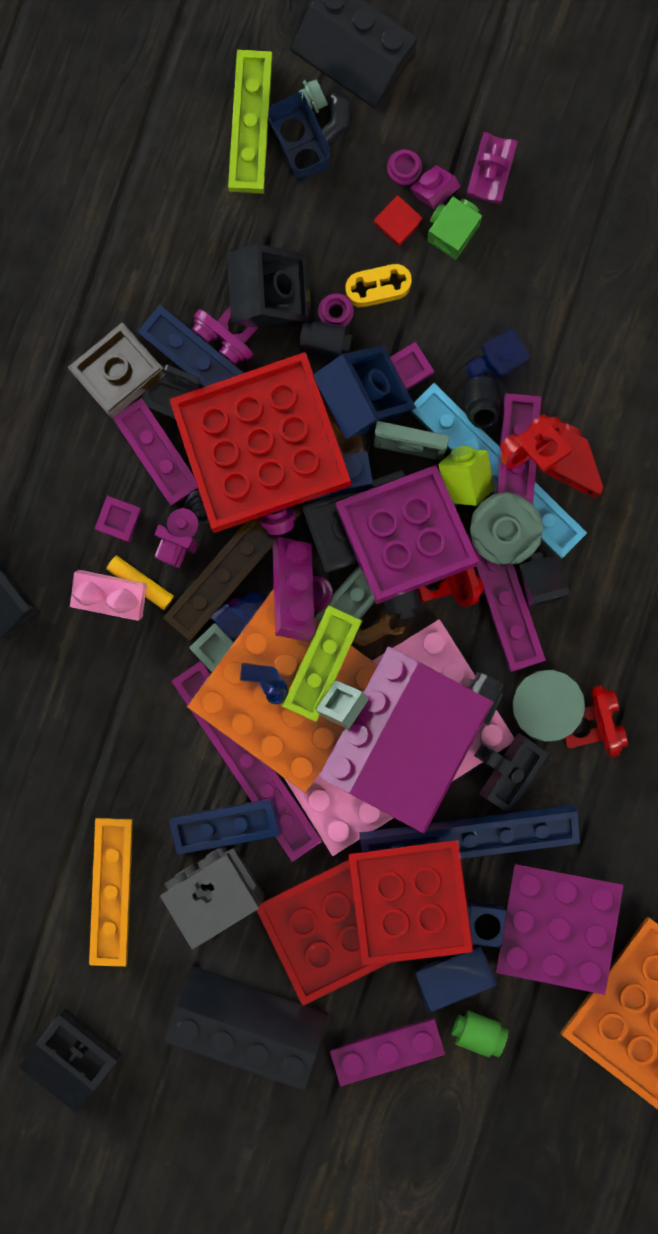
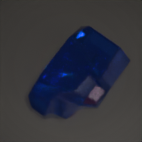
(237, 613)

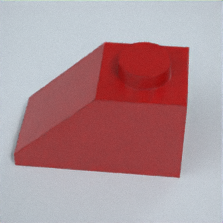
(579, 467)

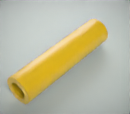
(154, 592)

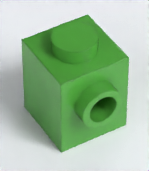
(454, 226)

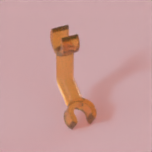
(377, 631)

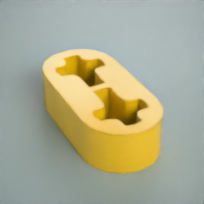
(376, 277)

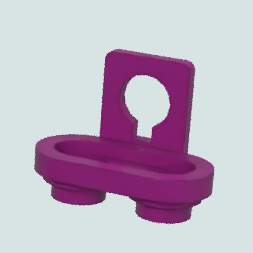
(232, 345)

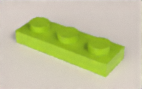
(321, 662)

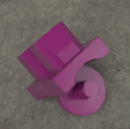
(491, 168)
(177, 539)

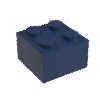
(363, 390)

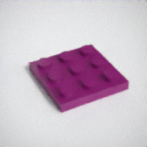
(406, 534)
(560, 929)

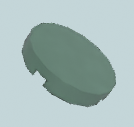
(506, 528)
(548, 705)

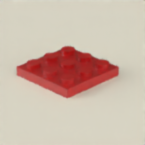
(410, 903)
(317, 933)

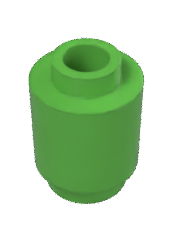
(479, 1034)

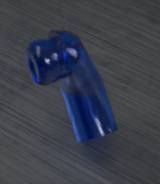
(268, 679)

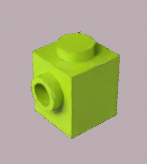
(467, 475)

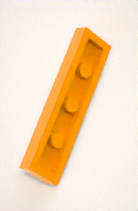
(111, 892)

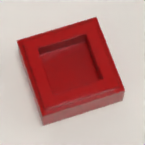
(398, 220)

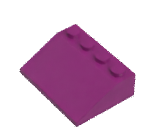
(406, 740)

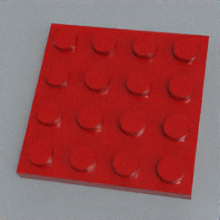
(260, 442)

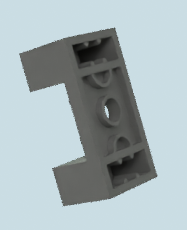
(208, 911)

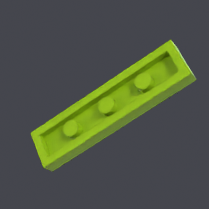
(250, 121)

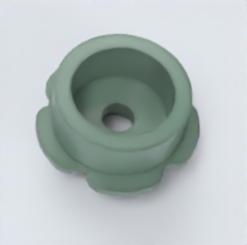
(314, 95)

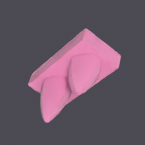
(108, 595)

